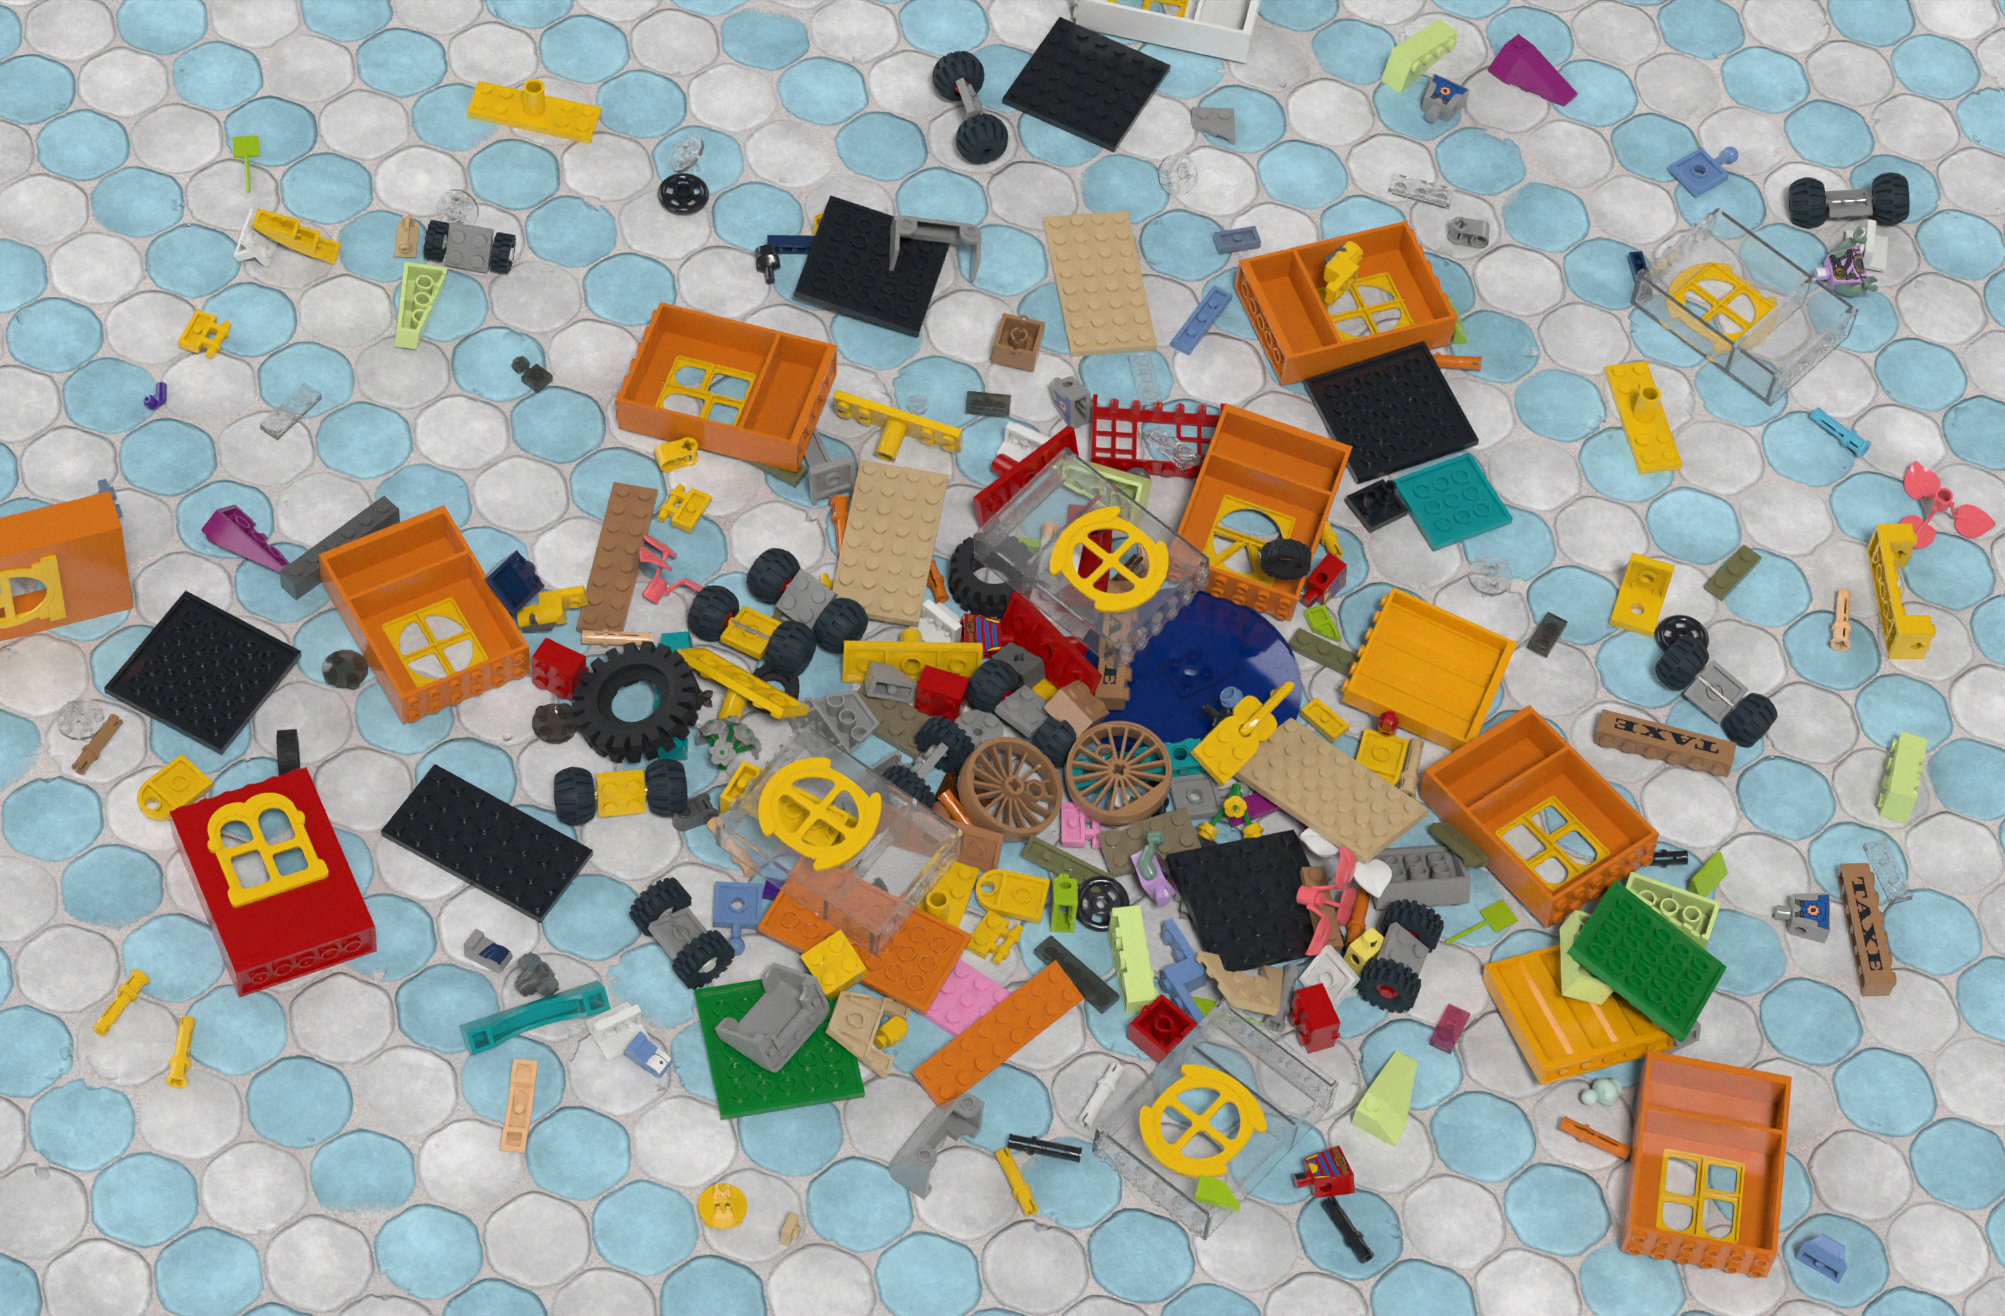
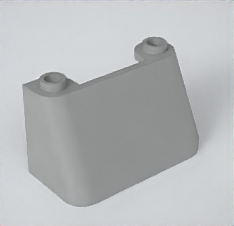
(779, 1020)
(917, 1157)

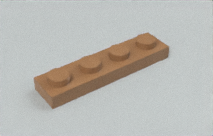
(1317, 876)

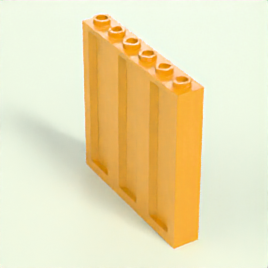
(1428, 670)
(1564, 1033)

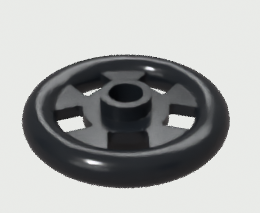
(683, 193)
(1669, 623)
(1085, 893)

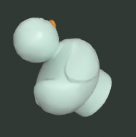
(1604, 1091)

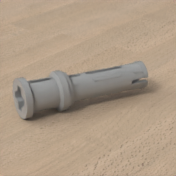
(1277, 1022)

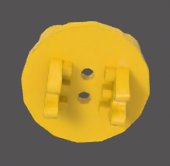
(722, 1216)

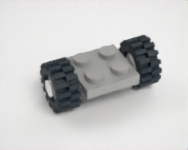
(469, 246)

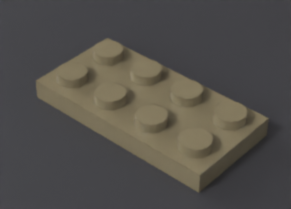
(897, 722)
(1125, 841)

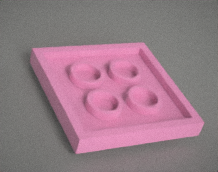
(964, 999)

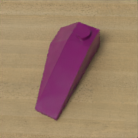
(1526, 67)
(236, 532)

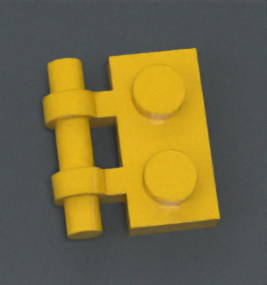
(198, 330)
(689, 512)
(987, 935)

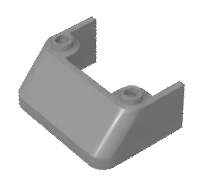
(937, 231)

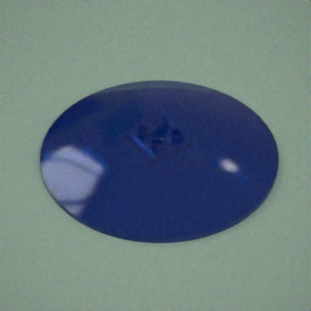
(1225, 649)

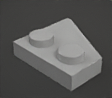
(1215, 122)

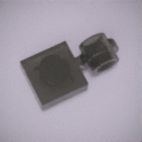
(534, 377)

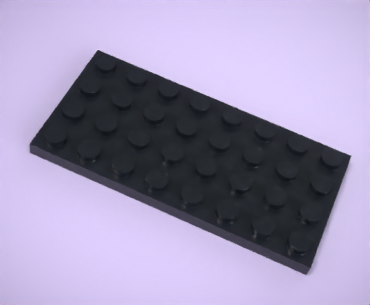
(487, 843)

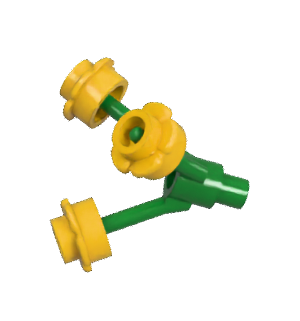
(1232, 807)

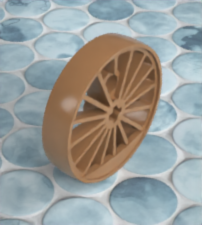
(1010, 788)
(1144, 805)

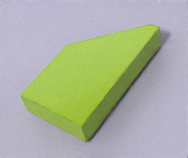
(1321, 623)
(1216, 1193)

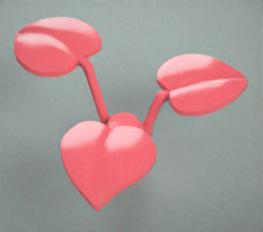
(1921, 483)
(657, 585)
(1314, 898)

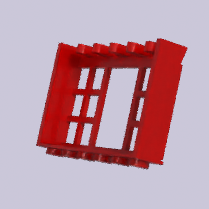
(1135, 415)

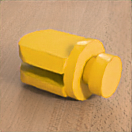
(890, 1032)

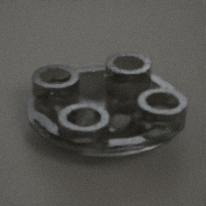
(345, 669)
(554, 723)

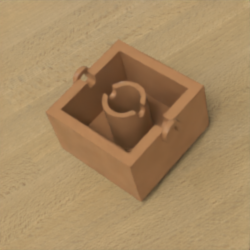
(1018, 342)
(1077, 707)

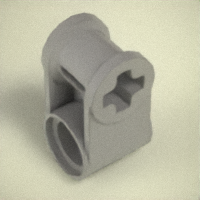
(1471, 232)

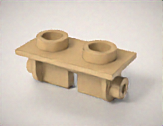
(406, 237)

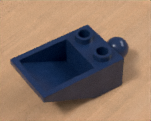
(514, 582)

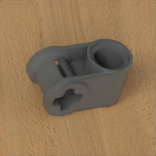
(697, 813)

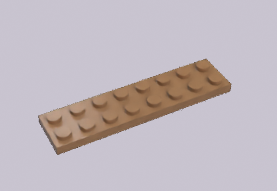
(617, 558)

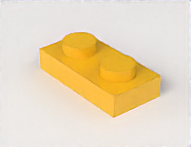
(1324, 720)

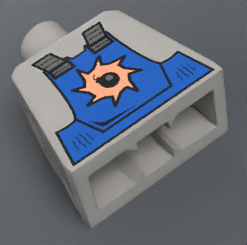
(1443, 99)
(1071, 401)
(1807, 916)

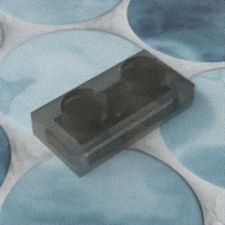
(988, 404)
(1547, 634)

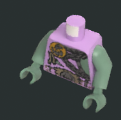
(1846, 269)
(1154, 871)

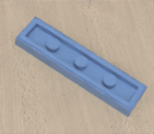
(1201, 320)

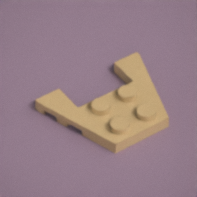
(1244, 991)
(856, 1023)

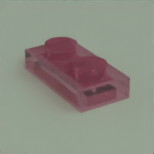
(1449, 1028)

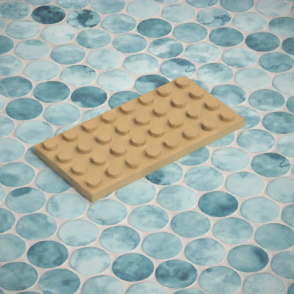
(1099, 284)
(890, 540)
(1330, 791)

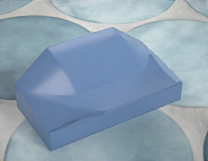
(1824, 1256)

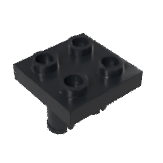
(1377, 504)

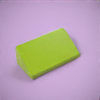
(1459, 333)
(1708, 876)

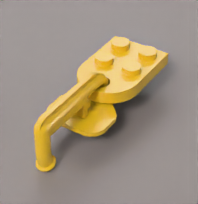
(1238, 736)

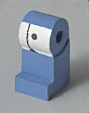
(648, 1055)

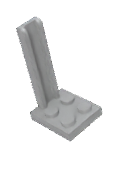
(827, 476)

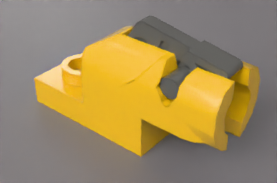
(1341, 270)
(551, 609)

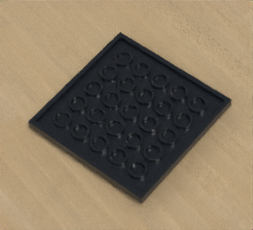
(1086, 84)
(852, 273)
(1391, 411)
(203, 672)
(1247, 899)

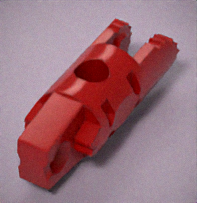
(1388, 724)

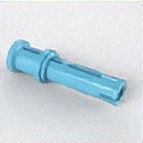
(1848, 437)

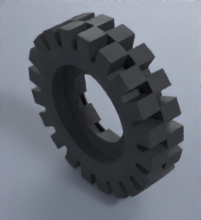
(630, 739)

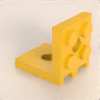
(1642, 593)

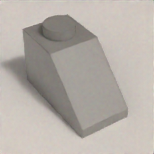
(889, 683)

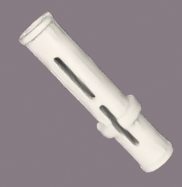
(1105, 1087)

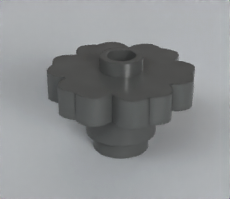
(535, 976)

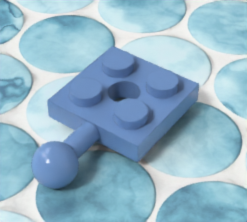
(1702, 161)
(728, 917)

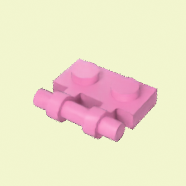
(1073, 827)

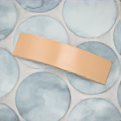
(519, 1106)

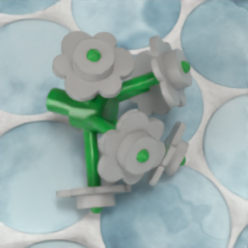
(722, 751)

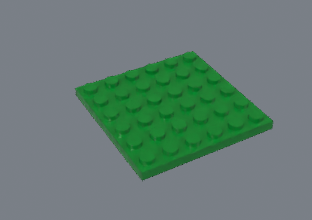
(1647, 960)
(814, 1075)

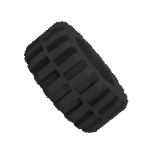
(972, 593)

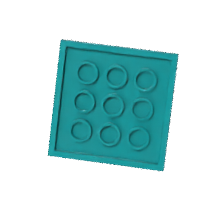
(1452, 501)

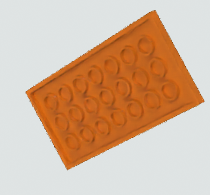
(907, 968)

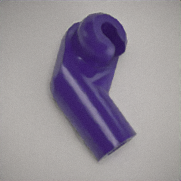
(157, 400)

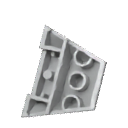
(840, 718)

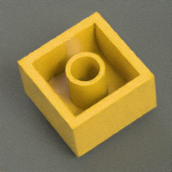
(835, 965)

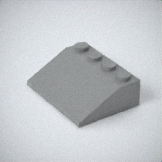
(1425, 875)

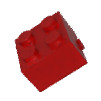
(557, 668)
(941, 693)
(1314, 1018)
(1160, 1028)

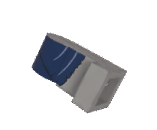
(486, 952)

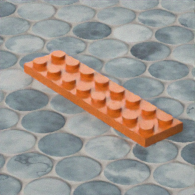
(998, 1034)

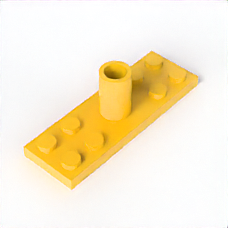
(534, 110)
(1643, 417)
(896, 425)
(910, 656)
(742, 687)
(951, 894)

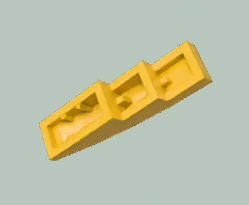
(299, 238)

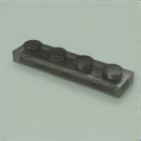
(1086, 981)

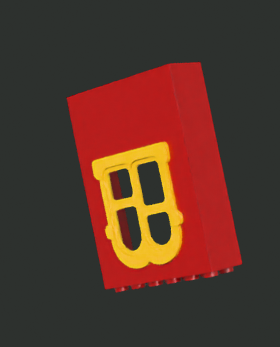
(292, 920)

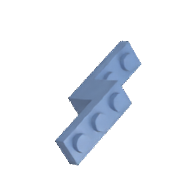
(1185, 974)

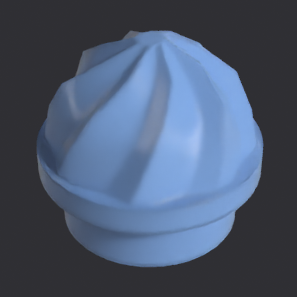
(1230, 697)

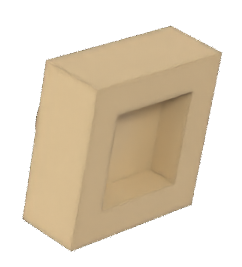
(790, 1230)

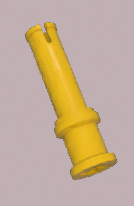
(126, 993)
(180, 1061)

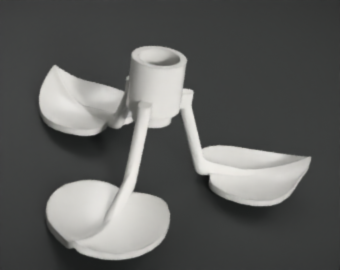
(1371, 877)

